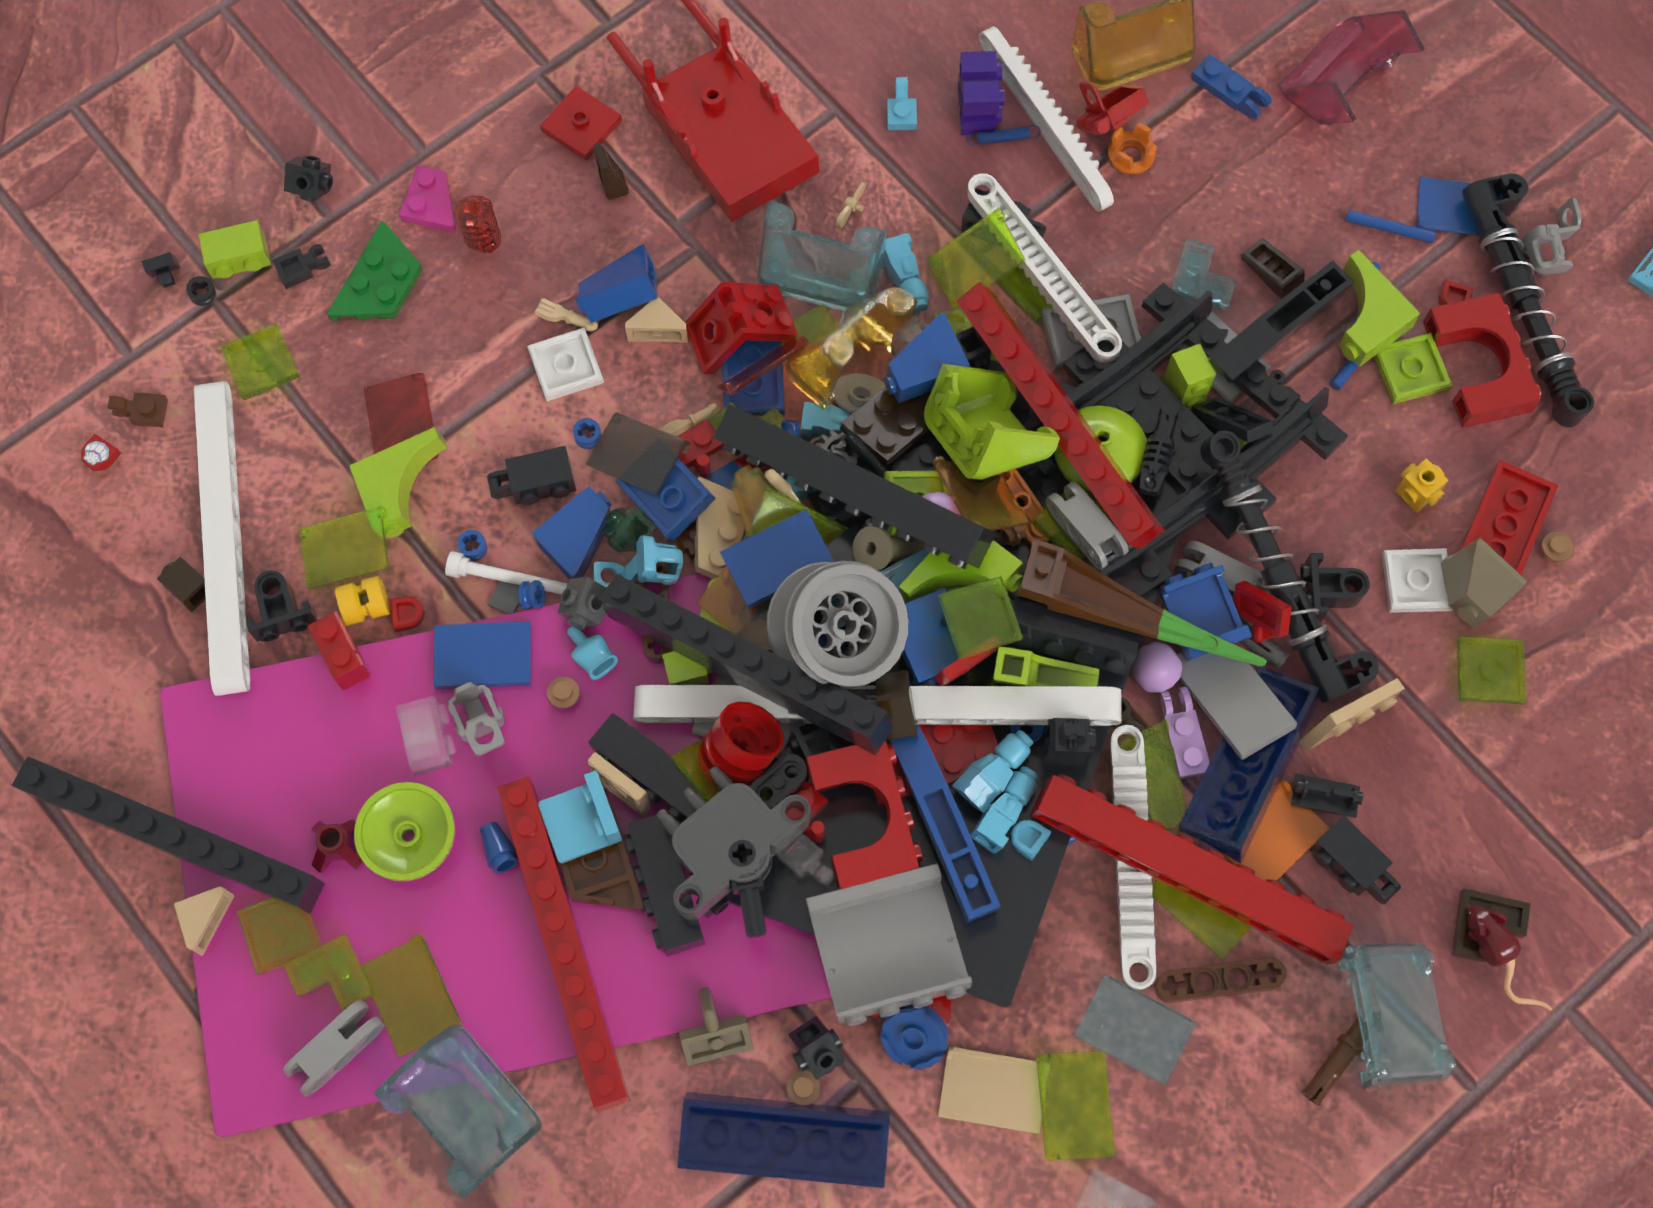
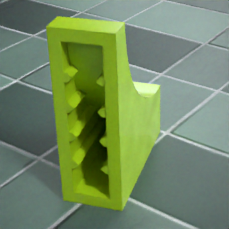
(1381, 312)
(390, 474)
(938, 572)

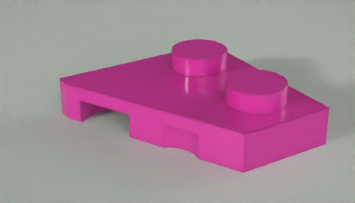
(429, 200)

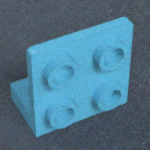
(580, 820)

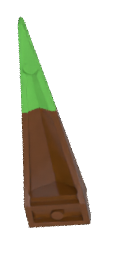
(1081, 591)

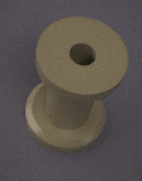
(877, 549)

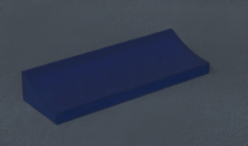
(1238, 791)
(784, 1140)

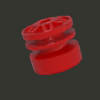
(741, 743)

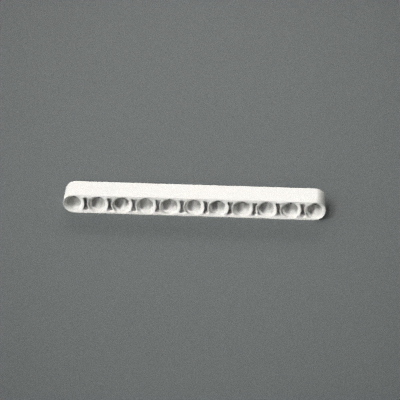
(221, 539)

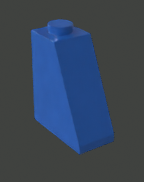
(619, 285)
(919, 363)
(574, 533)

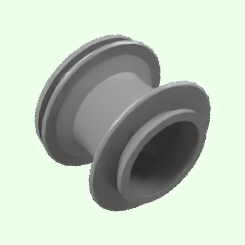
(873, 631)

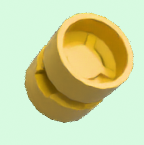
(351, 602)

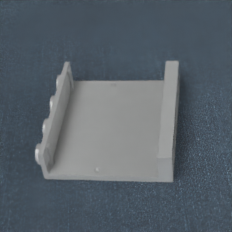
(888, 945)

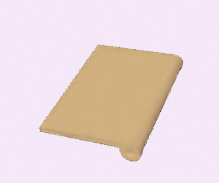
(991, 1090)

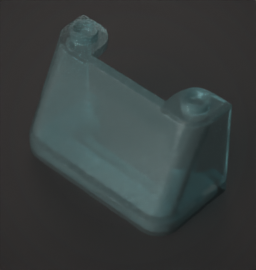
(819, 267)
(1397, 1014)
(462, 1105)

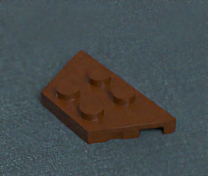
(604, 876)

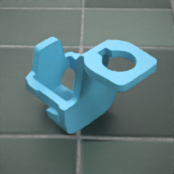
(644, 563)

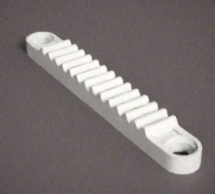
(1048, 119)
(1049, 273)
(1133, 886)

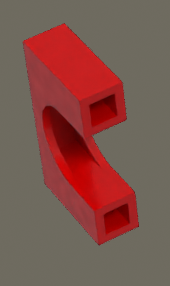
(1488, 323)
(894, 850)

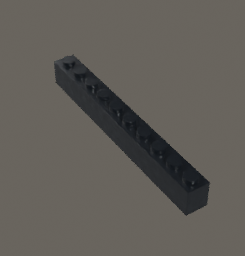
(856, 487)
(747, 664)
(169, 835)

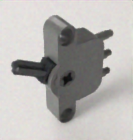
(712, 843)

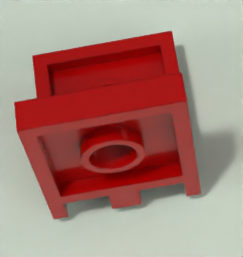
(736, 318)

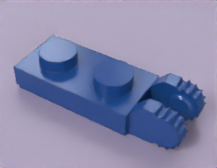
(1230, 87)

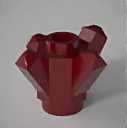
(333, 844)

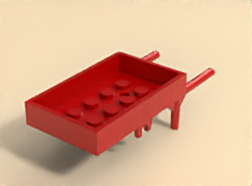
(725, 122)

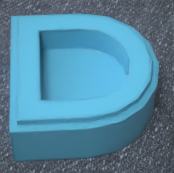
(1029, 838)

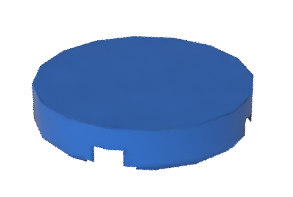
(915, 1037)

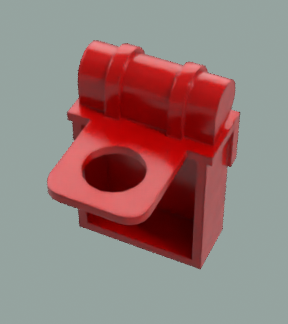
(1110, 110)

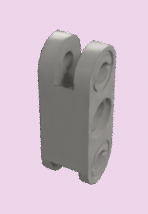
(1086, 525)
(1234, 570)
(334, 1047)

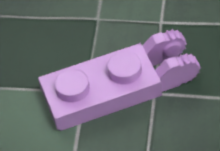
(1185, 735)

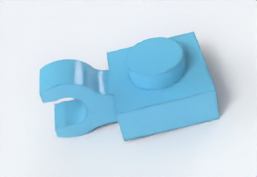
(902, 110)

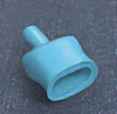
(592, 654)

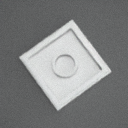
(565, 364)
(1415, 580)

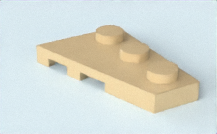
(716, 530)
(1357, 711)

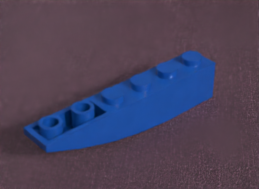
(946, 827)

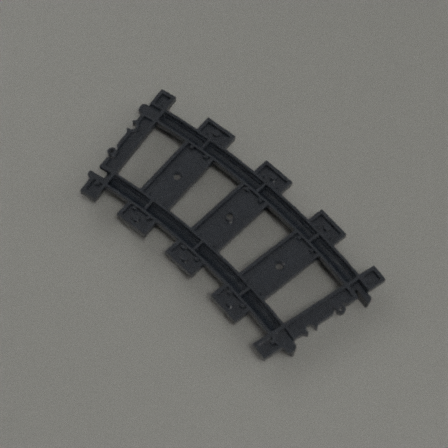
(1136, 390)

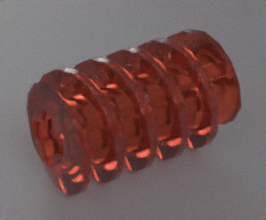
(478, 223)

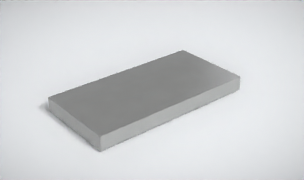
(1236, 702)

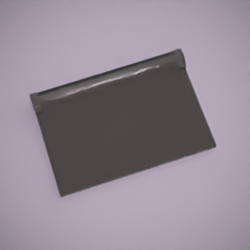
(636, 453)

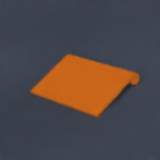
(1281, 836)

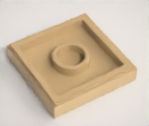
(620, 785)

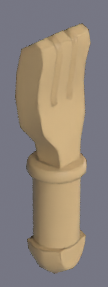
(554, 312)
(680, 426)
(781, 485)

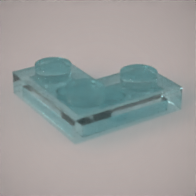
(1194, 280)

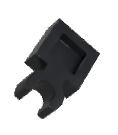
(297, 268)

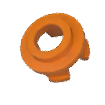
(1137, 138)

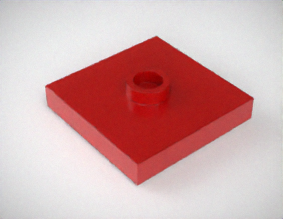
(581, 122)

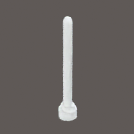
(459, 565)

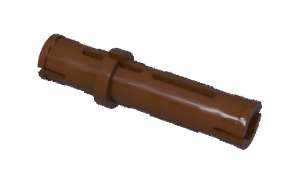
(1334, 1066)

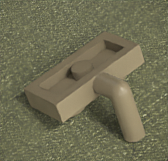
(715, 1037)

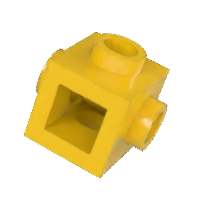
(1422, 485)

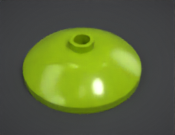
(1125, 441)
(391, 815)

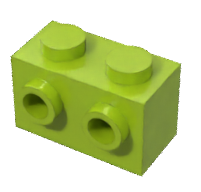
(234, 249)
(1190, 375)

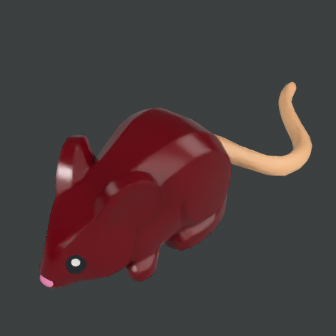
(1497, 945)

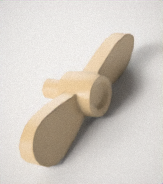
(851, 205)

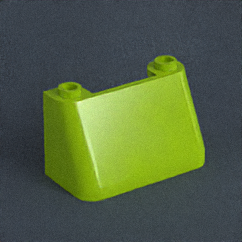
(975, 424)

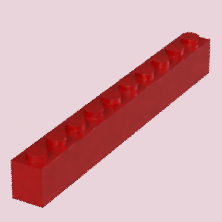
(1058, 411)
(1192, 870)
(563, 946)

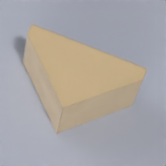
(656, 324)
(201, 916)

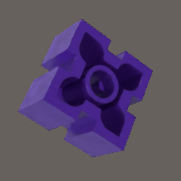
(979, 92)

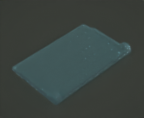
(1135, 1029)

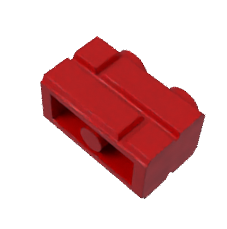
(339, 650)

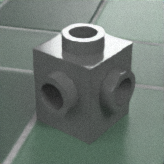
(581, 603)

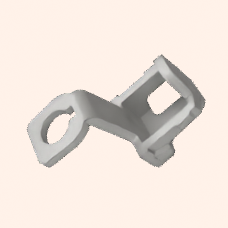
(1554, 235)
(480, 722)

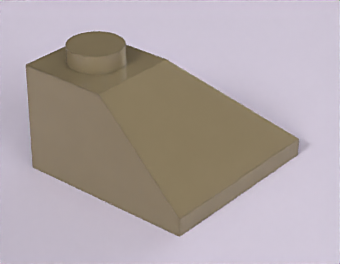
(1479, 582)

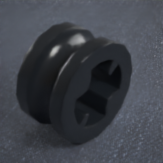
(201, 282)

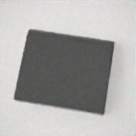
(505, 598)

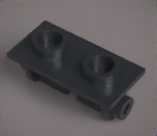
(1326, 795)

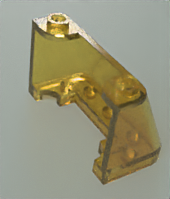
(1133, 43)
(868, 322)

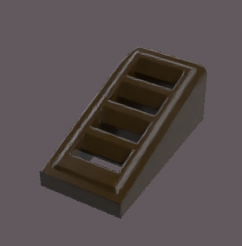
(610, 174)
(1280, 284)

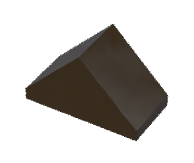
(895, 696)

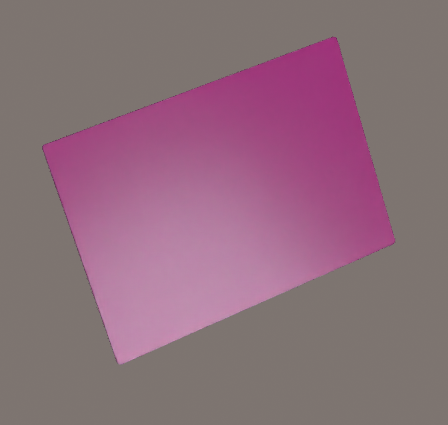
(307, 751)

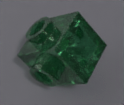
(625, 527)

